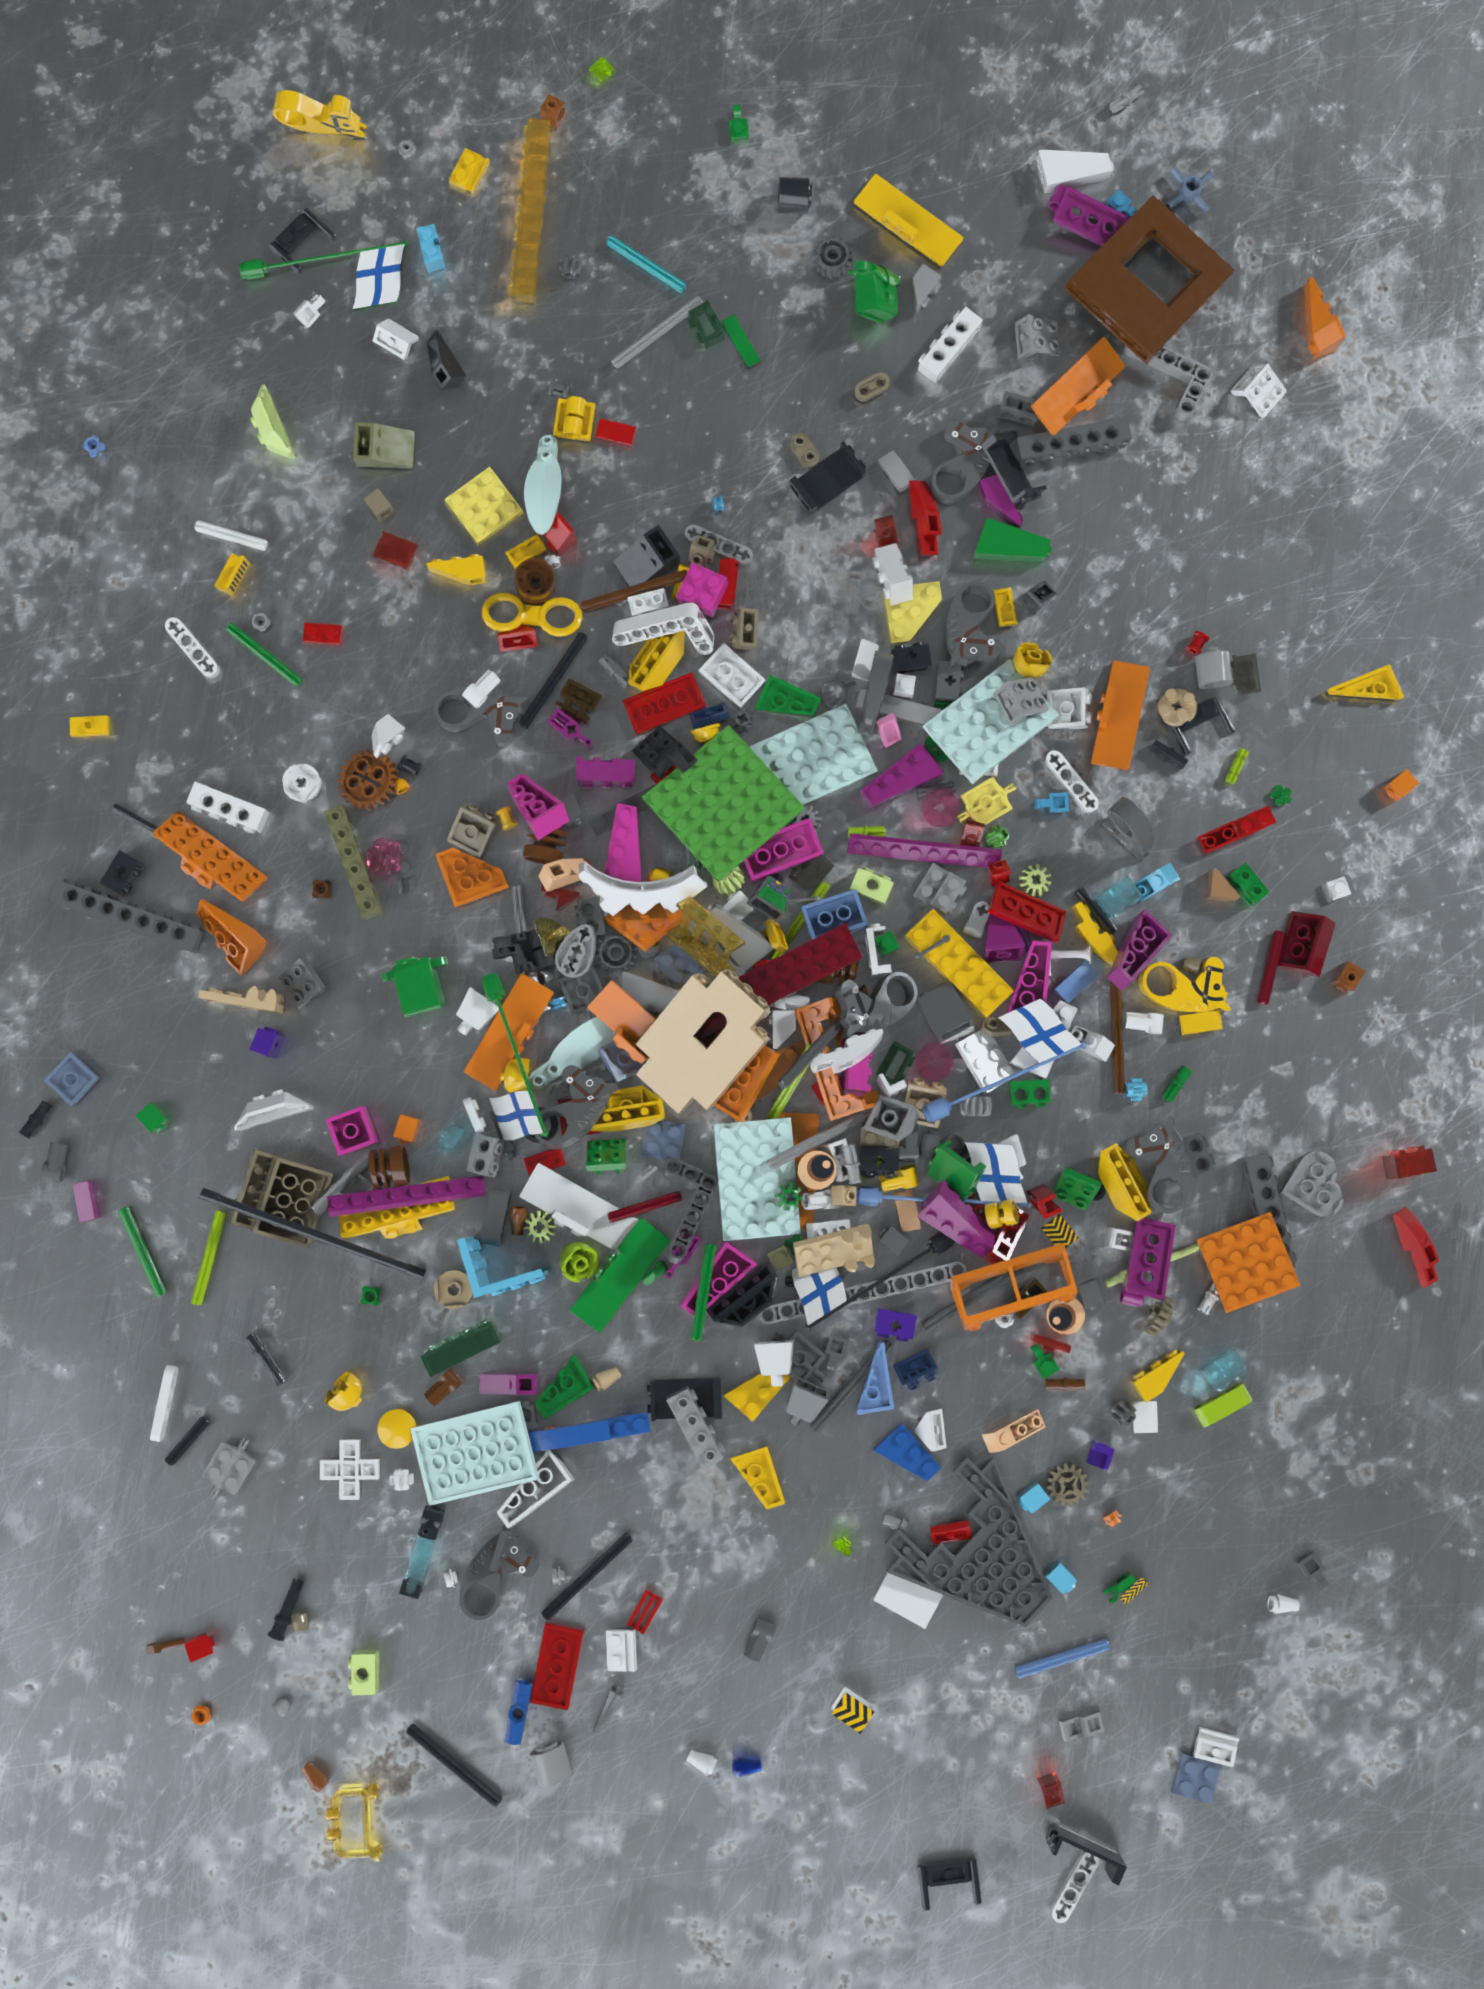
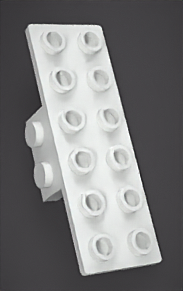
(575, 1207)

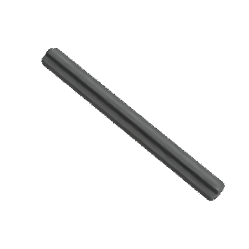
(810, 1054)
(969, 1299)
(845, 1392)

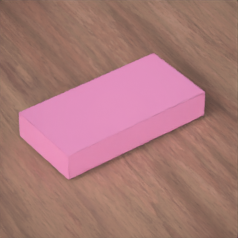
(888, 730)

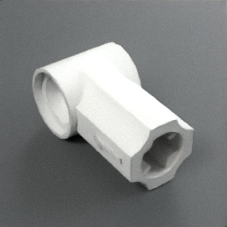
(478, 692)
(791, 1002)
(1149, 1022)
(818, 1200)

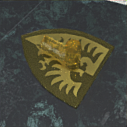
(550, 934)

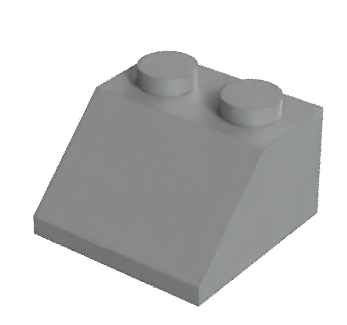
(892, 1118)

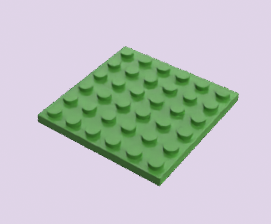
(724, 804)

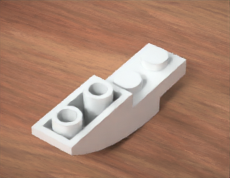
(854, 1051)

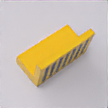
(232, 574)

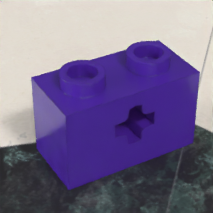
(267, 1042)
(885, 1317)

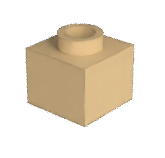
(843, 1196)

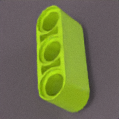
(1223, 1404)

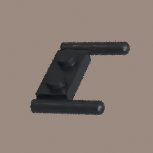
(296, 233)
(1205, 711)
(946, 1874)

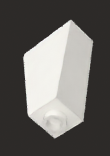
(1072, 168)

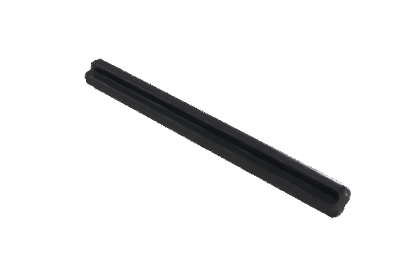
(553, 680)
(587, 1576)
(454, 1765)

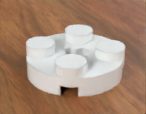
(305, 793)

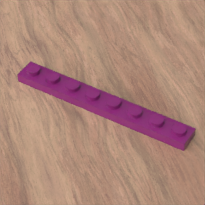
(922, 850)
(406, 1196)

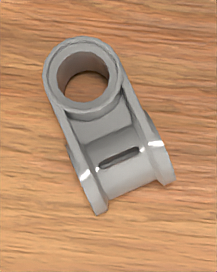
(975, 923)

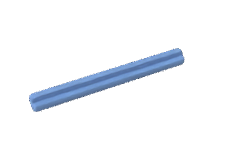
(1062, 1658)

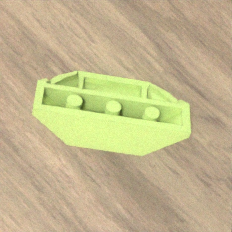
(269, 424)

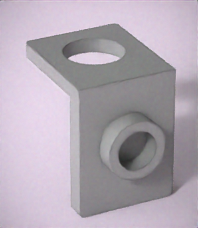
(649, 1174)

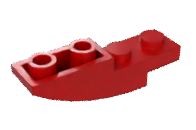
(927, 515)
(1237, 829)
(1415, 1239)

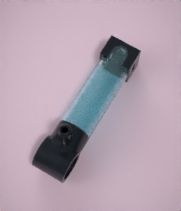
(422, 1552)

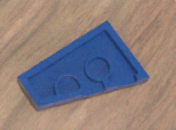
(907, 1452)

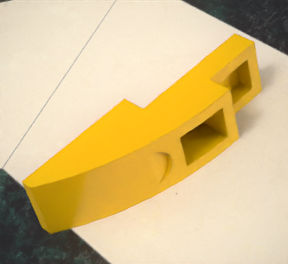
(1101, 944)

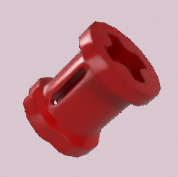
(1197, 643)

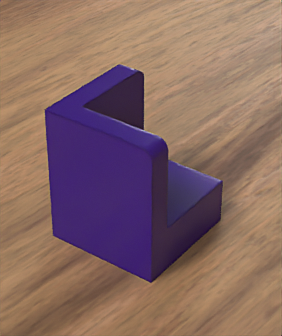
(1100, 1455)

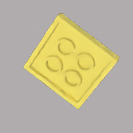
(484, 505)

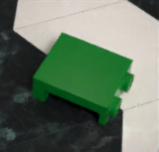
(955, 1171)

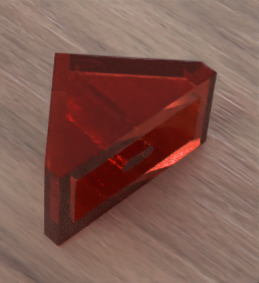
(1051, 1790)

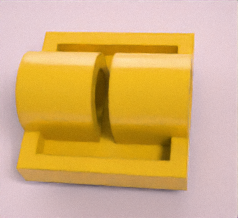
(574, 419)

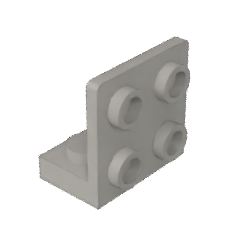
(1037, 335)
(1020, 699)

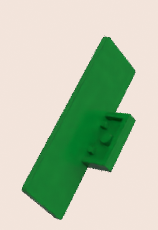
(619, 1275)

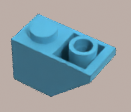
(1157, 881)

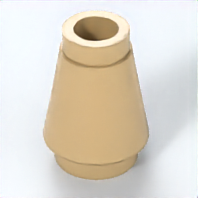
(606, 1378)

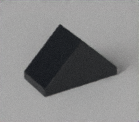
(1039, 596)

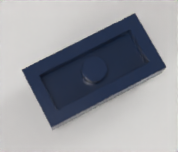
(709, 715)

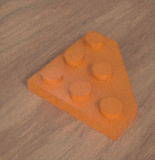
(469, 877)
(646, 928)

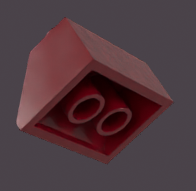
(1306, 943)

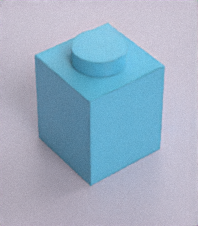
(1032, 1497)
(1060, 1577)

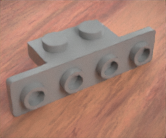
(351, 1182)

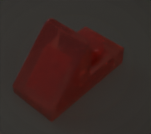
(885, 531)
(972, 833)
(566, 897)

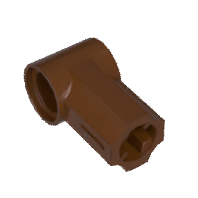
(447, 1384)

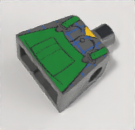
(771, 897)

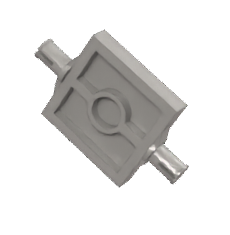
(228, 1468)

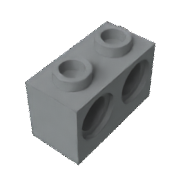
(485, 1155)

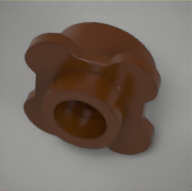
(316, 889)

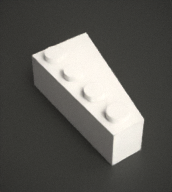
(1023, 1059)
(531, 1495)

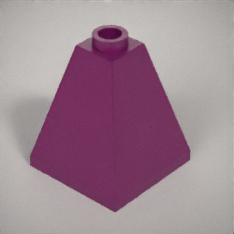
(1002, 942)

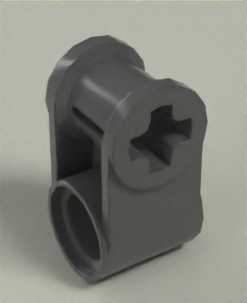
(961, 1148)

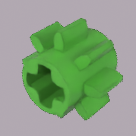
(997, 836)

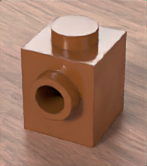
(1348, 977)

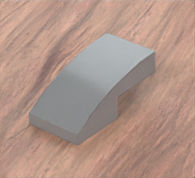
(896, 470)
(1081, 1725)

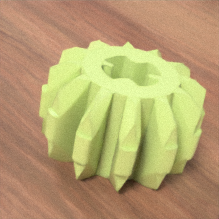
(1041, 880)
(731, 882)
(535, 1221)

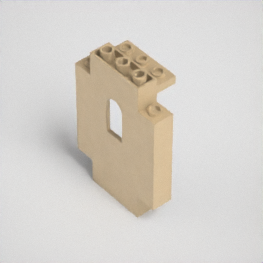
(680, 1064)

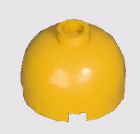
(1031, 661)
(513, 1077)
(345, 1393)

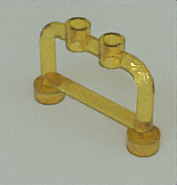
(334, 1833)

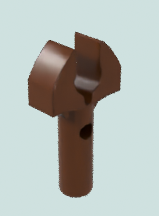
(157, 1647)

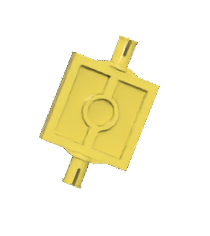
(986, 802)

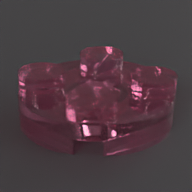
(946, 816)
(393, 857)
(926, 1054)

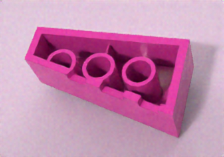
(538, 807)
(624, 848)
(1033, 977)
(855, 1078)
(728, 1268)

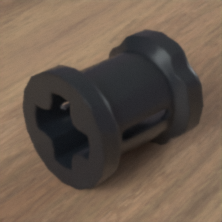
(409, 766)

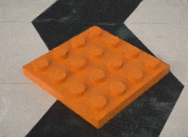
(744, 1090)
(1248, 1262)

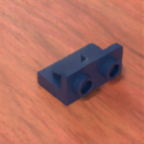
(916, 1370)

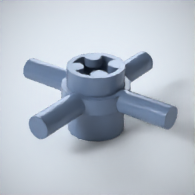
(1185, 193)

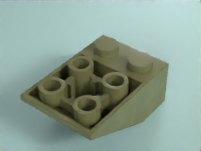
(383, 446)

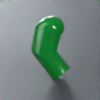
(659, 1269)

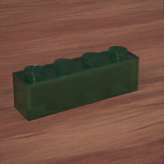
(461, 1348)

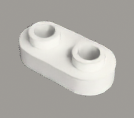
(477, 1121)

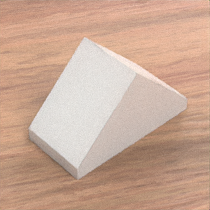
(1119, 1239)

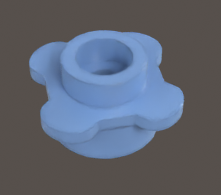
(93, 440)

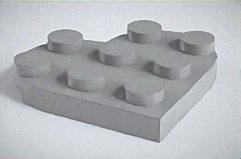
(1314, 1185)

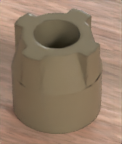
(1191, 964)
(299, 1622)

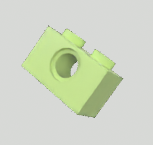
(877, 895)
(370, 1662)

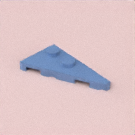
(877, 1387)

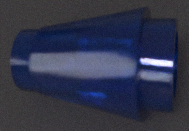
(745, 1766)

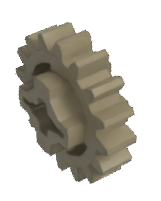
(1159, 1316)
(1072, 1478)

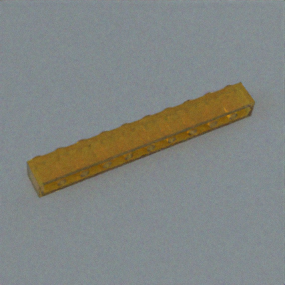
(531, 211)

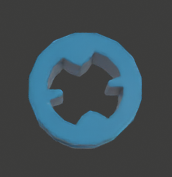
(718, 503)
(558, 1003)

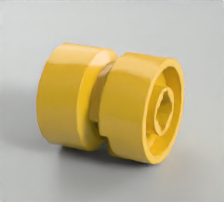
(995, 1214)

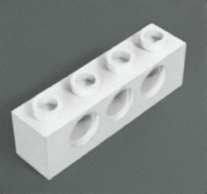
(935, 369)
(201, 793)

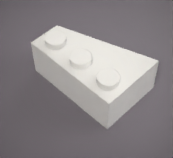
(893, 574)

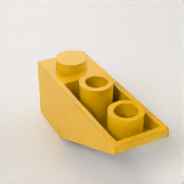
(464, 570)
(1155, 1379)

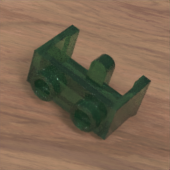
(693, 321)
(908, 1061)

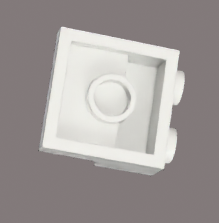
(1071, 707)

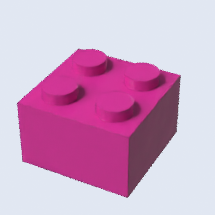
(702, 588)
(352, 1131)

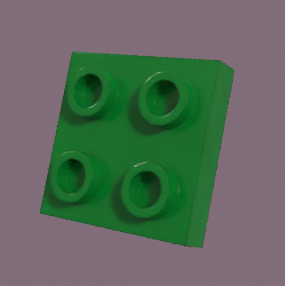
(606, 1155)
(1076, 1188)

